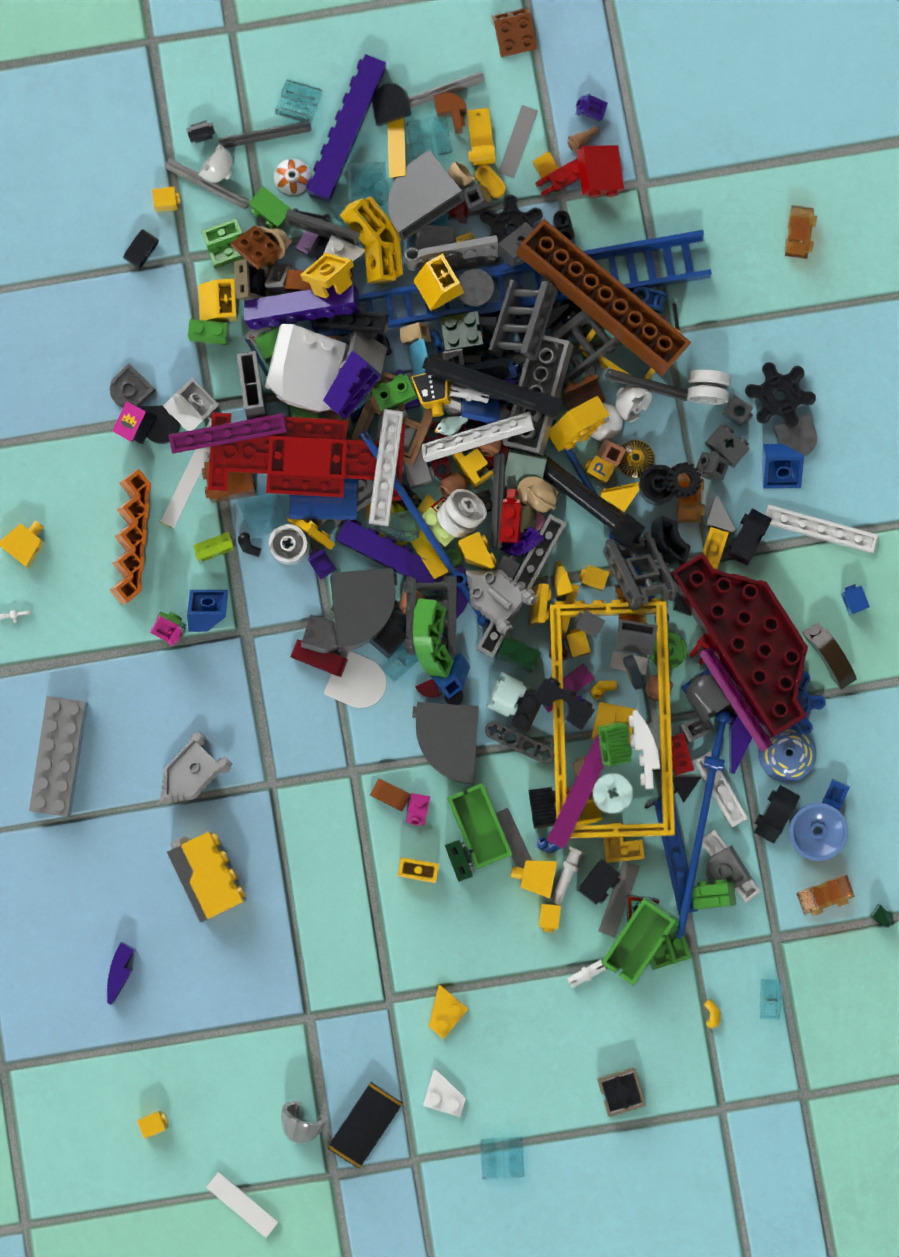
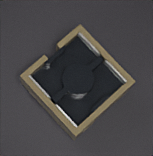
(250, 281)
(621, 1091)

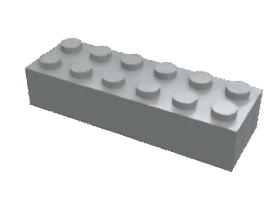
(543, 376)
(58, 756)

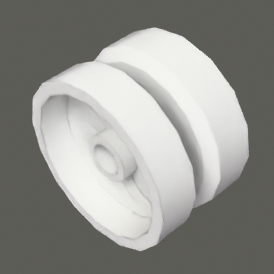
(709, 387)
(461, 513)

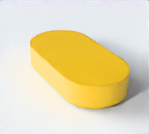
(487, 177)

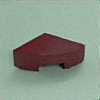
(428, 689)

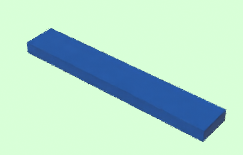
(675, 859)

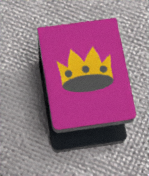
(134, 422)

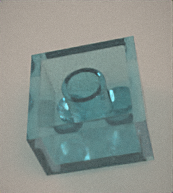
(367, 181)

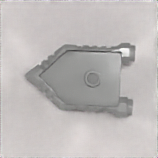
(497, 596)
(191, 771)

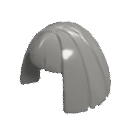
(296, 1130)

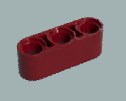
(327, 662)

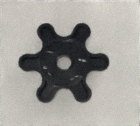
(509, 217)
(777, 382)

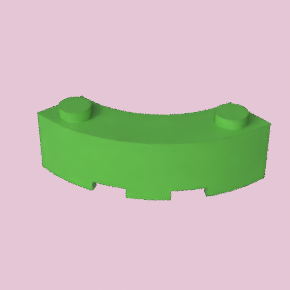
(427, 628)

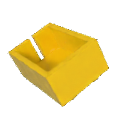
(578, 424)

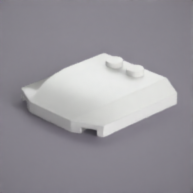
(304, 367)

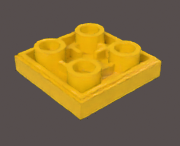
(538, 611)

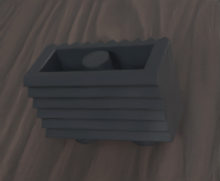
(526, 711)
(542, 807)

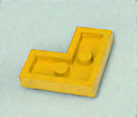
(312, 530)
(619, 851)

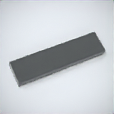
(321, 227)

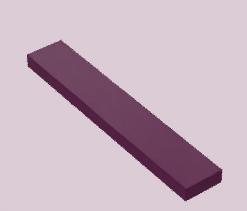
(227, 433)
(736, 699)
(577, 796)

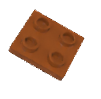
(514, 32)
(257, 248)
(579, 393)

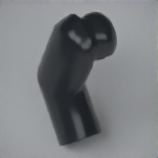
(384, 341)
(246, 546)

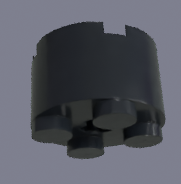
(649, 492)

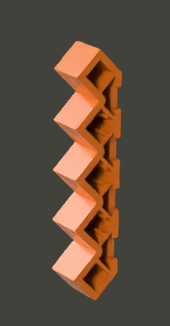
(132, 537)

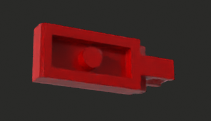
(511, 518)

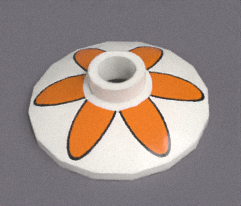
(294, 185)

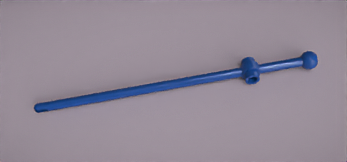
(482, 620)
(713, 764)

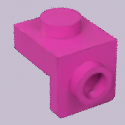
(166, 630)
(417, 809)

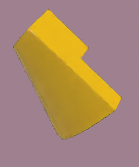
(561, 581)

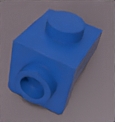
(836, 794)

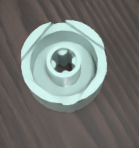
(505, 695)
(611, 782)

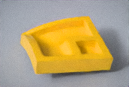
(611, 713)

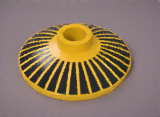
(636, 468)

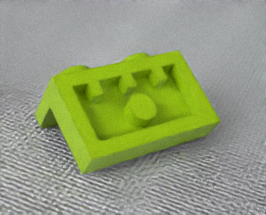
(213, 547)

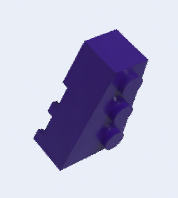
(351, 385)

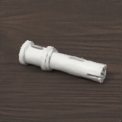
(570, 866)

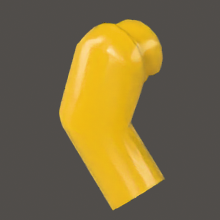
(601, 687)
(715, 1014)

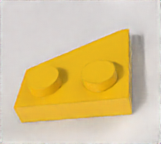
(445, 1012)

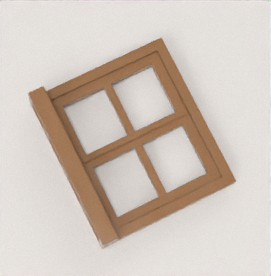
(371, 408)

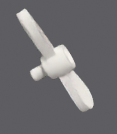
(14, 615)

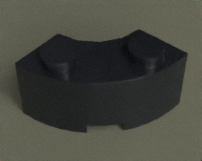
(668, 541)
(747, 541)
(776, 814)

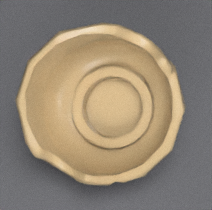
(461, 175)

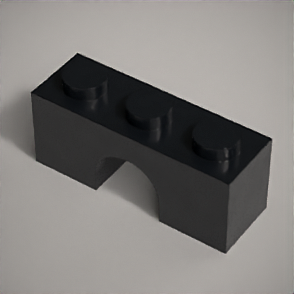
(579, 710)

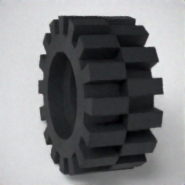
(689, 470)

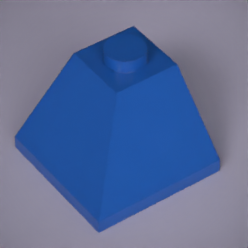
(781, 467)
(206, 609)

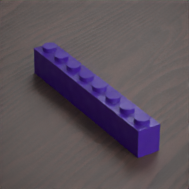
(347, 128)

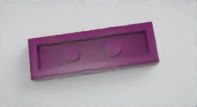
(575, 681)

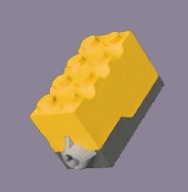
(206, 875)

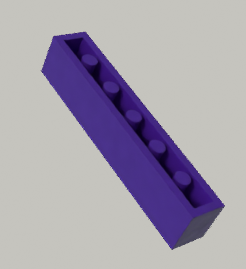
(299, 307)
(385, 552)

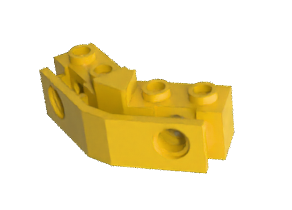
(377, 239)

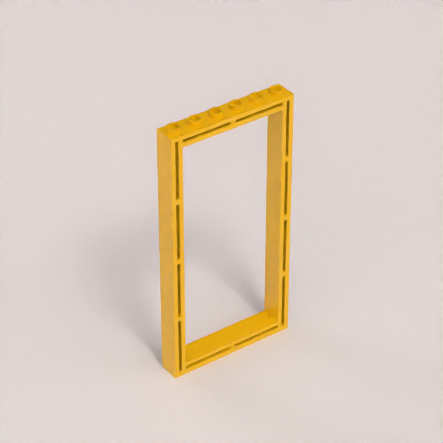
(616, 608)

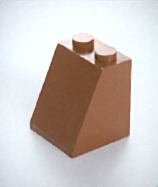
(239, 486)

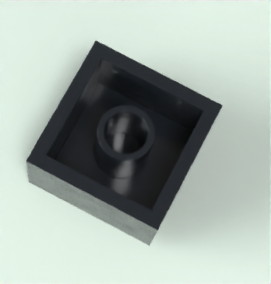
(598, 882)

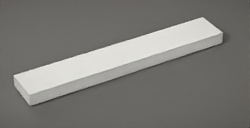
(478, 436)
(385, 467)
(822, 529)

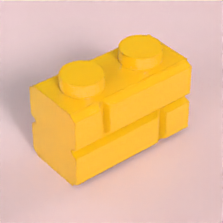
(418, 870)

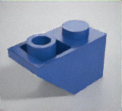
(456, 678)

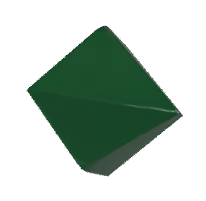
(881, 916)

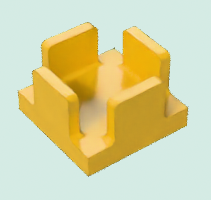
(329, 271)
(473, 466)

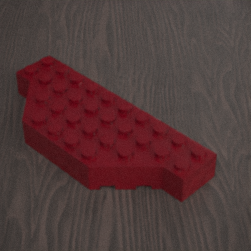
(750, 638)

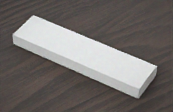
(723, 794)
(713, 844)
(242, 1204)

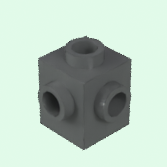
(712, 465)

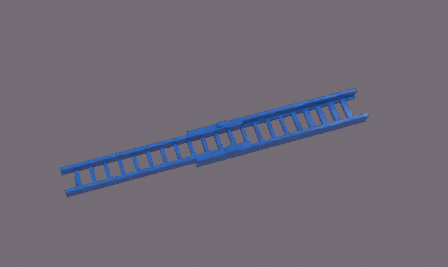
(506, 270)

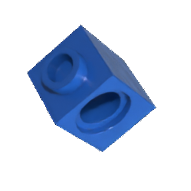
(854, 599)

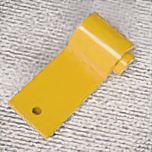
(481, 137)

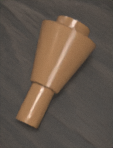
(579, 140)

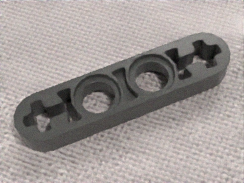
(520, 740)

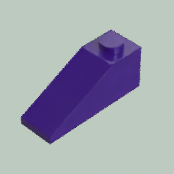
(738, 742)

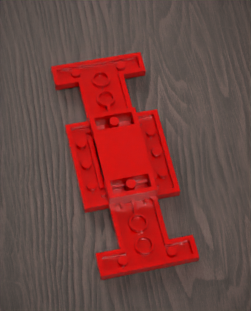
(299, 463)

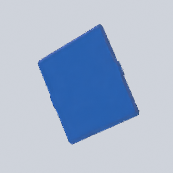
(326, 507)

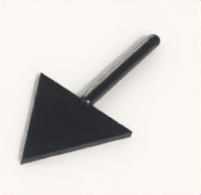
(683, 786)

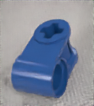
(651, 298)

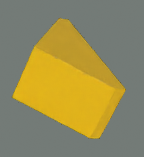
(621, 495)

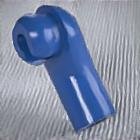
(438, 343)
(546, 846)

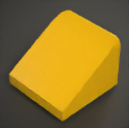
(545, 164)

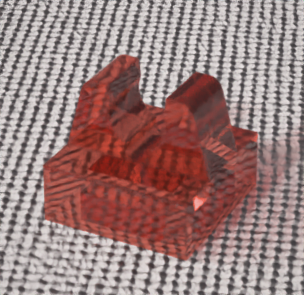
(460, 212)

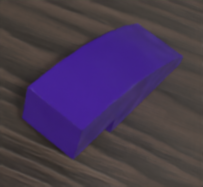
(118, 971)

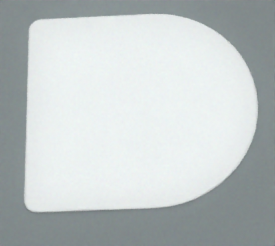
(360, 684)

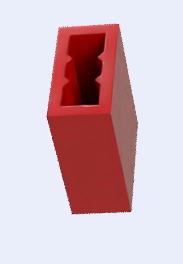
(600, 170)

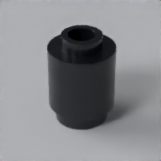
(200, 132)

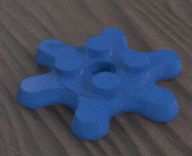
(807, 703)

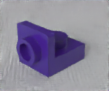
(591, 107)
(321, 563)

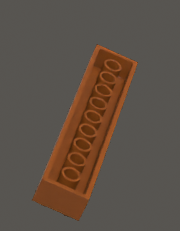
(603, 297)

